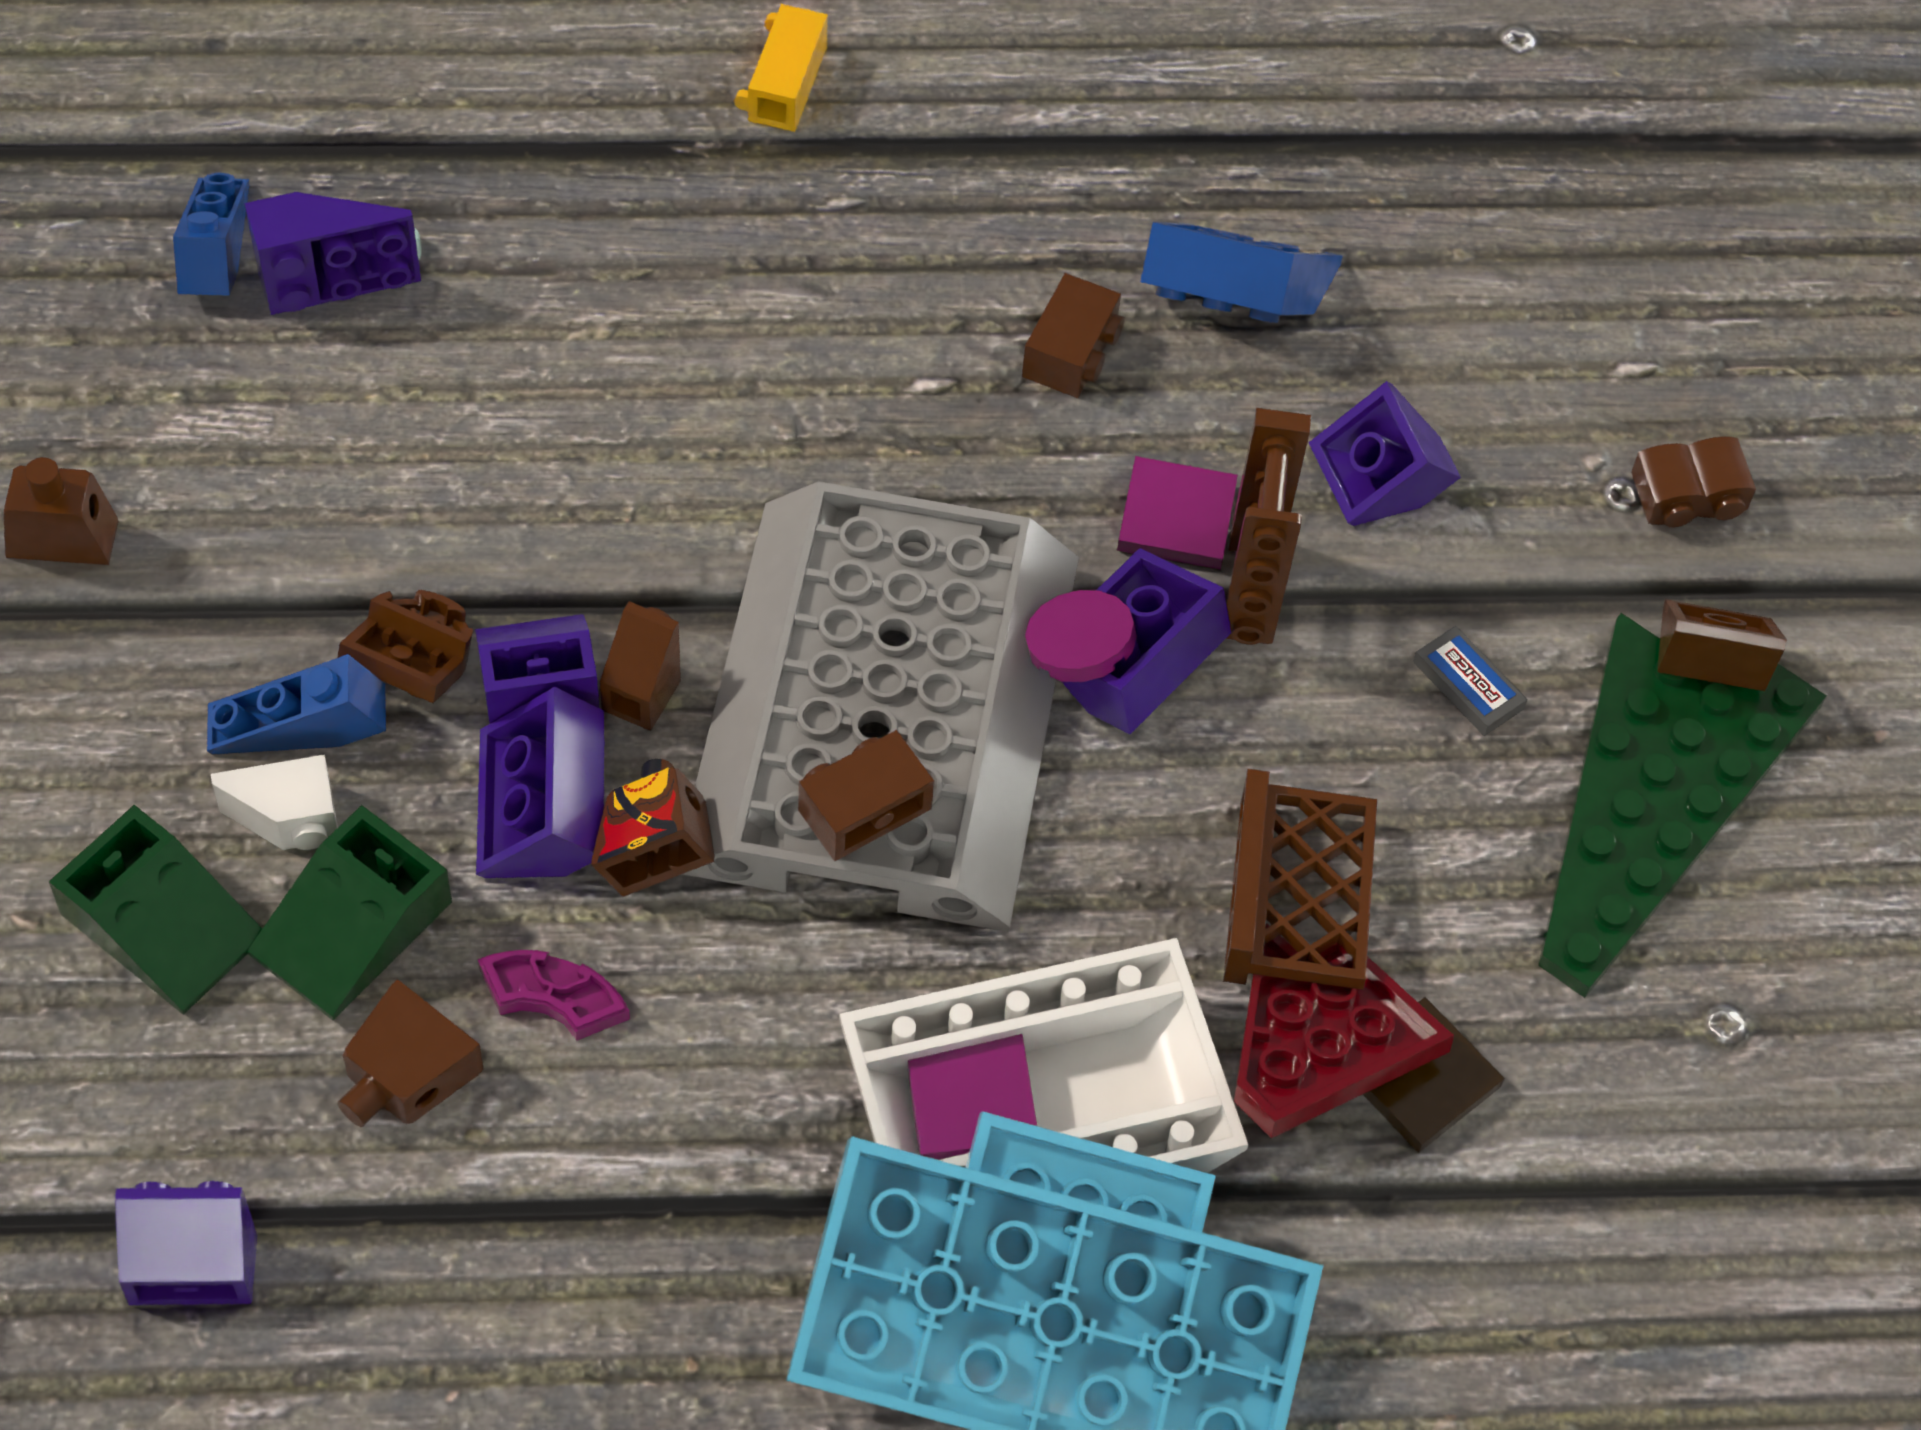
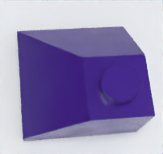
(1383, 458)

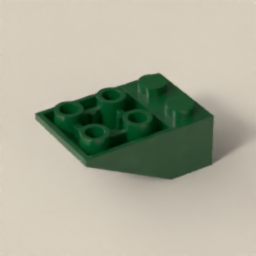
(155, 909)
(351, 912)

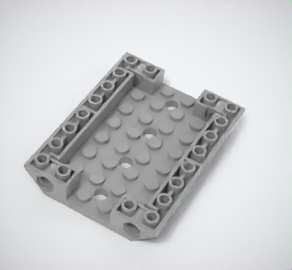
(959, 693)

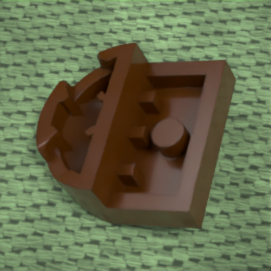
(413, 643)

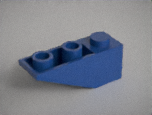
(211, 236)
(303, 710)

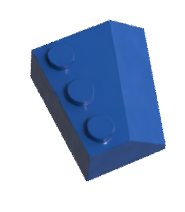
(1236, 270)

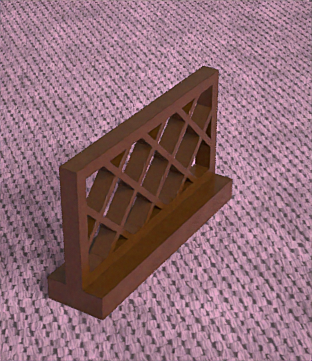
(1252, 888)

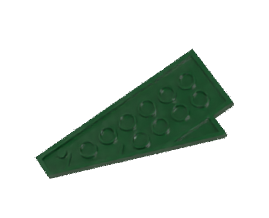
(1653, 792)

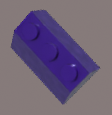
(1176, 627)
(540, 788)

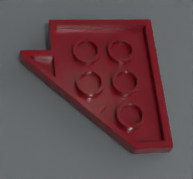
(1325, 1043)

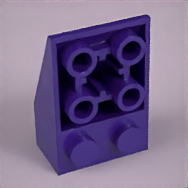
(329, 249)

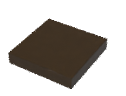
(1437, 1093)

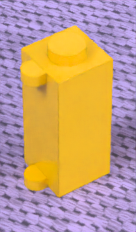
(785, 68)

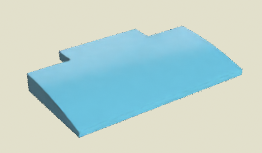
(1047, 1292)

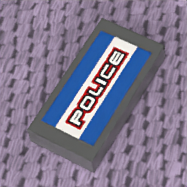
(1470, 680)

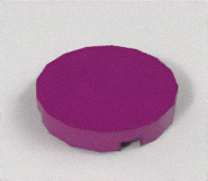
(1080, 635)

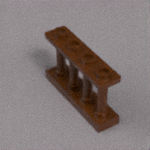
(1264, 526)

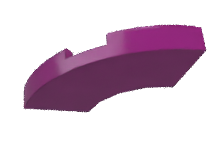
(553, 987)

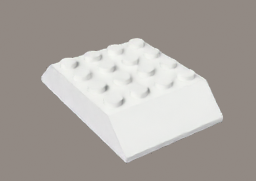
(1107, 1045)

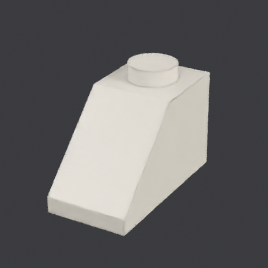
(280, 801)

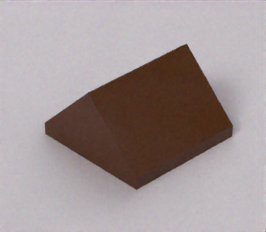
(1719, 645)

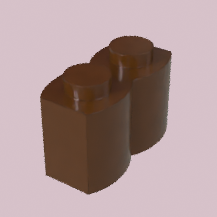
(1693, 481)

